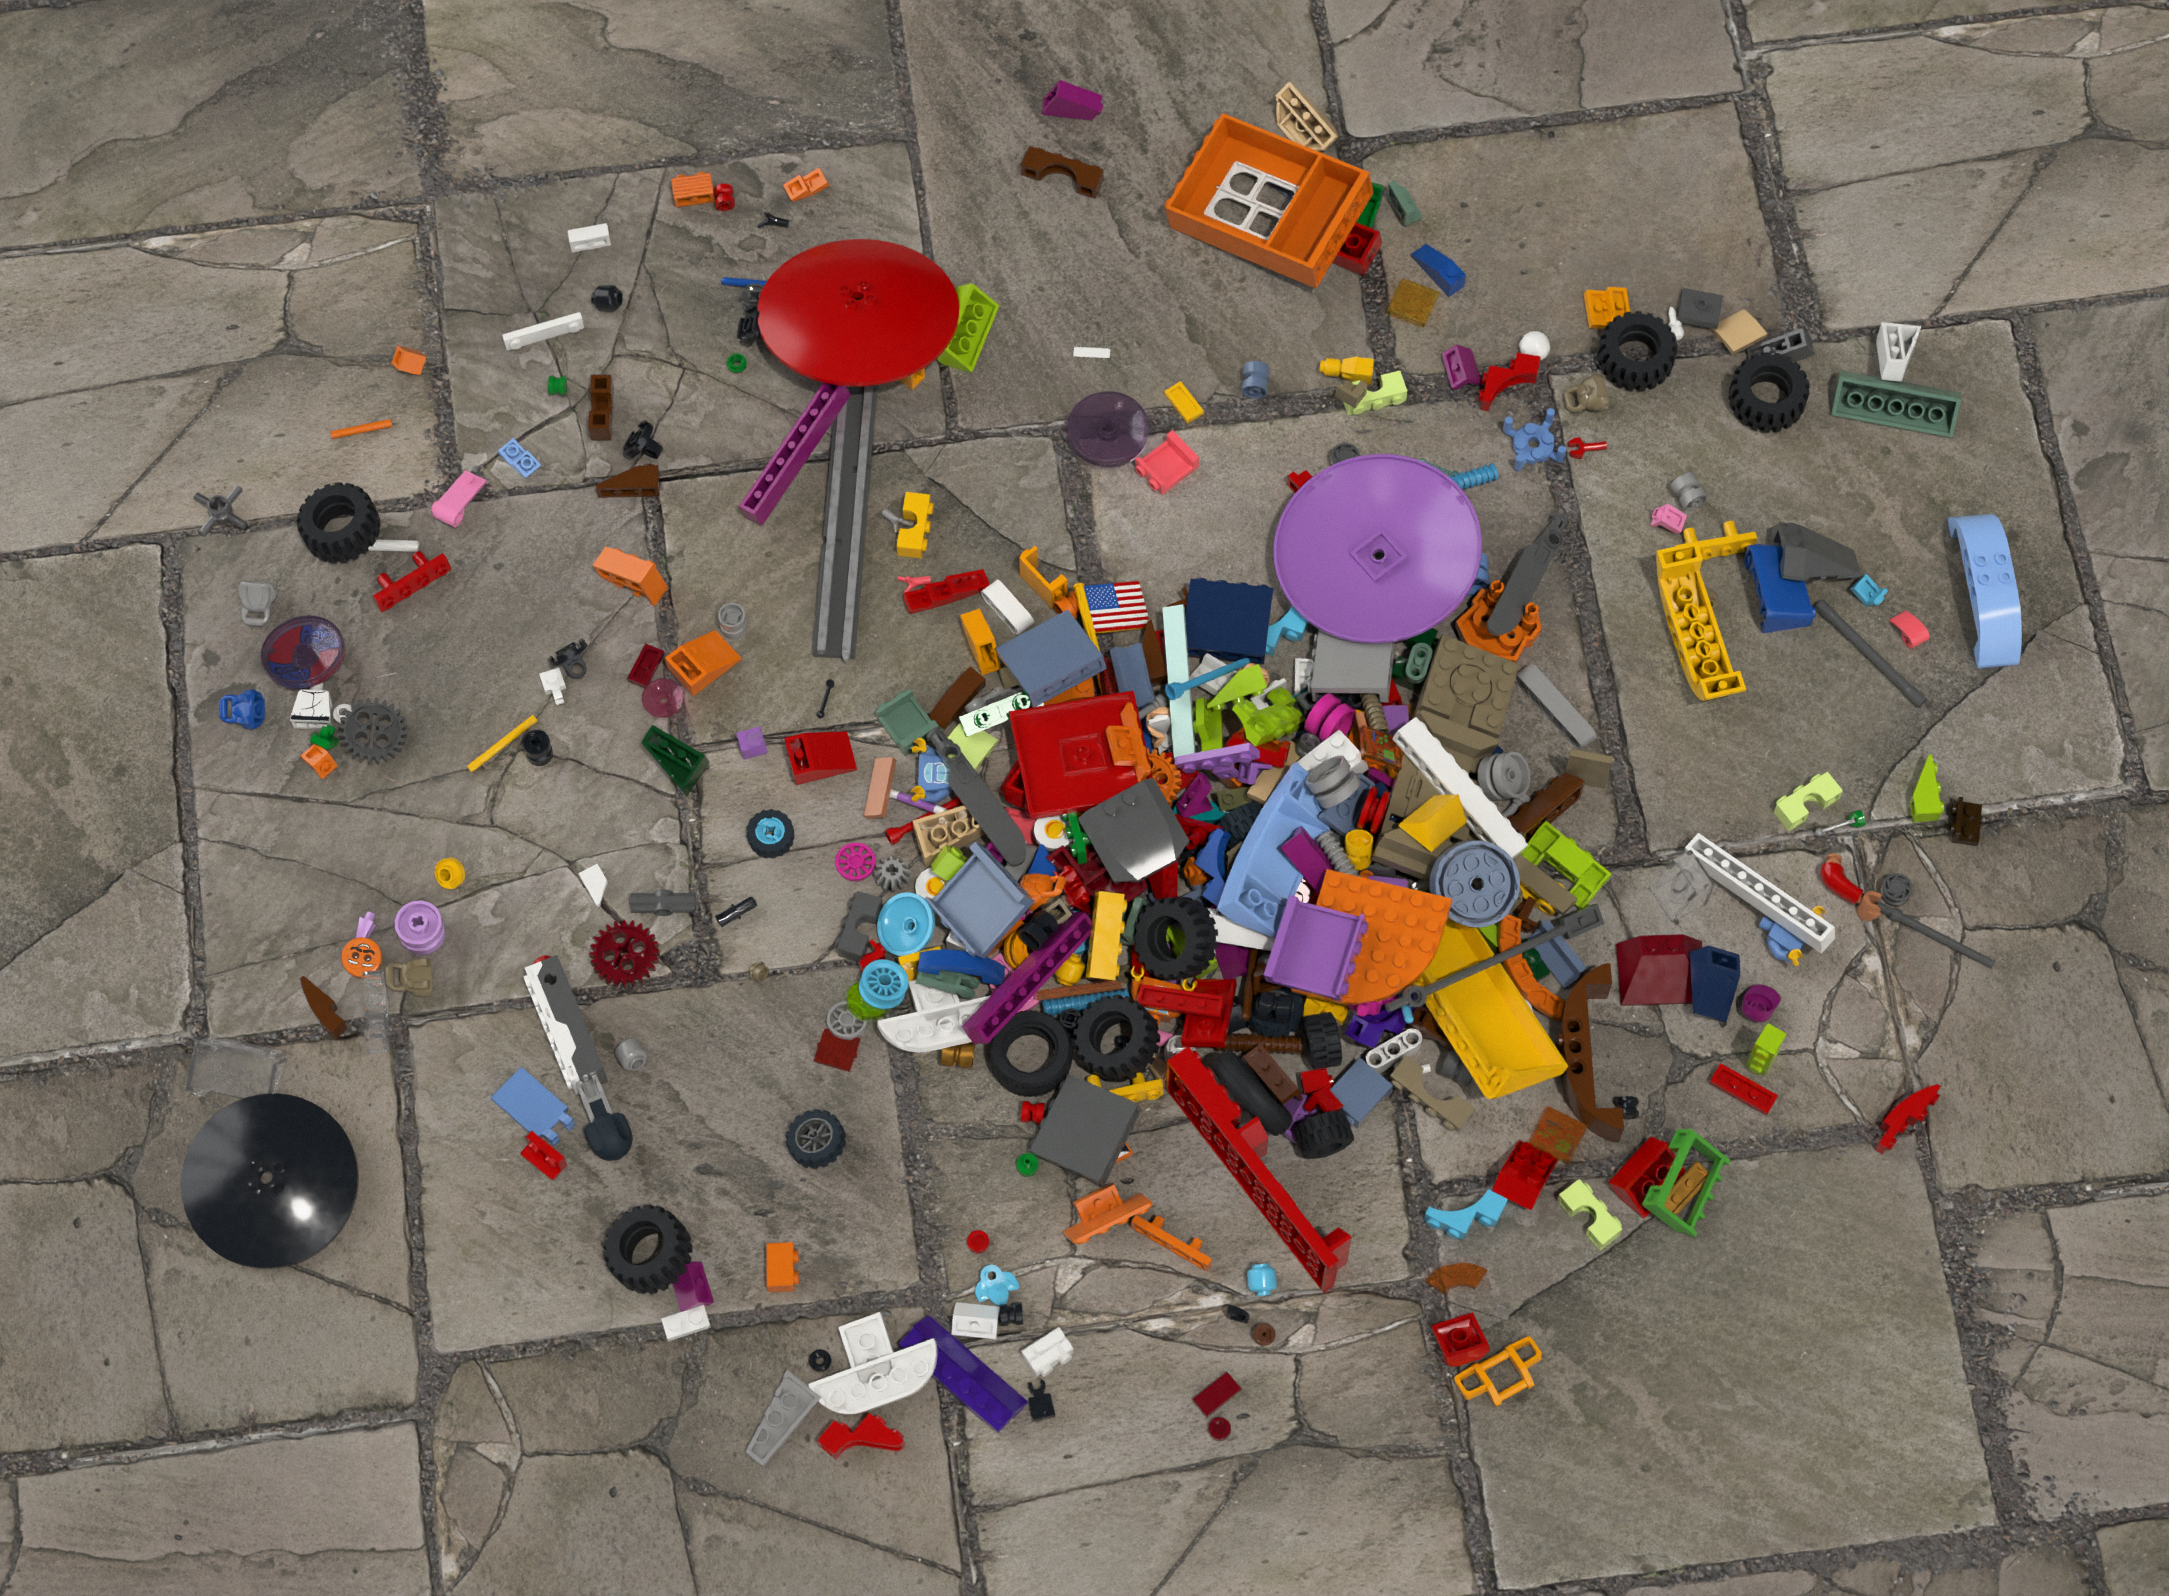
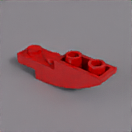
(1906, 1113)

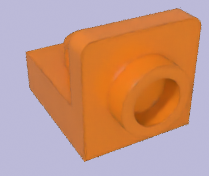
(319, 760)
(1195, 874)

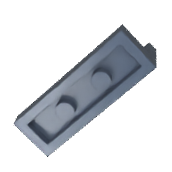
(1132, 673)
(1559, 957)

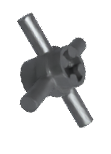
(225, 509)

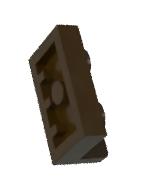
(1966, 822)

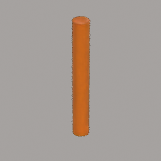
(361, 428)

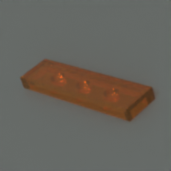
(1077, 989)

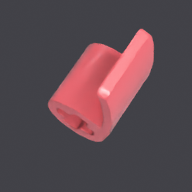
(1912, 629)

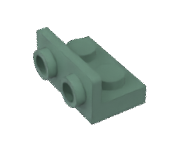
(1403, 203)

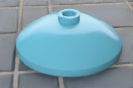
(896, 923)

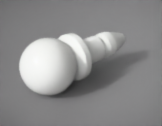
(1675, 325)

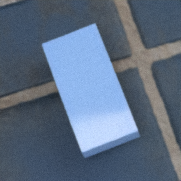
(518, 458)

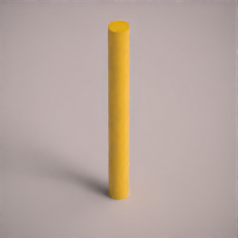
(501, 743)

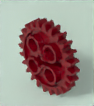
(641, 961)

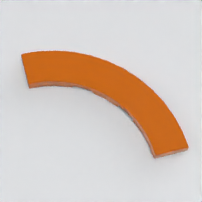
(1521, 974)

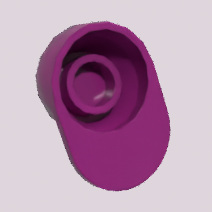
(1760, 1003)

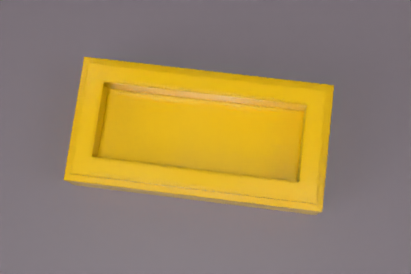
(1183, 402)

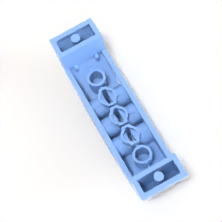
(1990, 588)

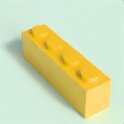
(1105, 936)

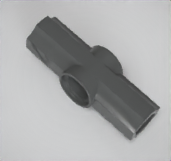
(663, 902)

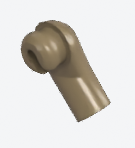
(1713, 597)

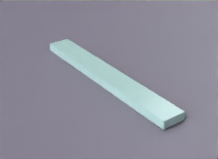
(1178, 671)

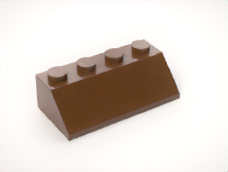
(1547, 805)

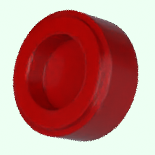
(978, 1241)

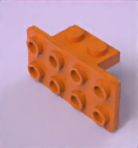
(1102, 1210)

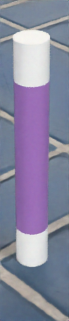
(920, 804)

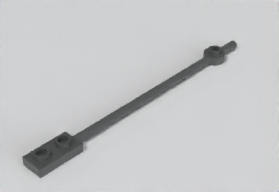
(1571, 926)

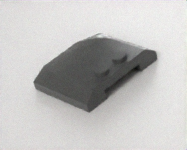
(1135, 833)

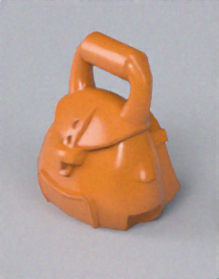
(1041, 887)

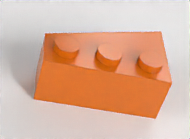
(631, 572)

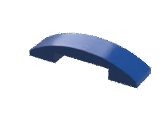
(962, 962)

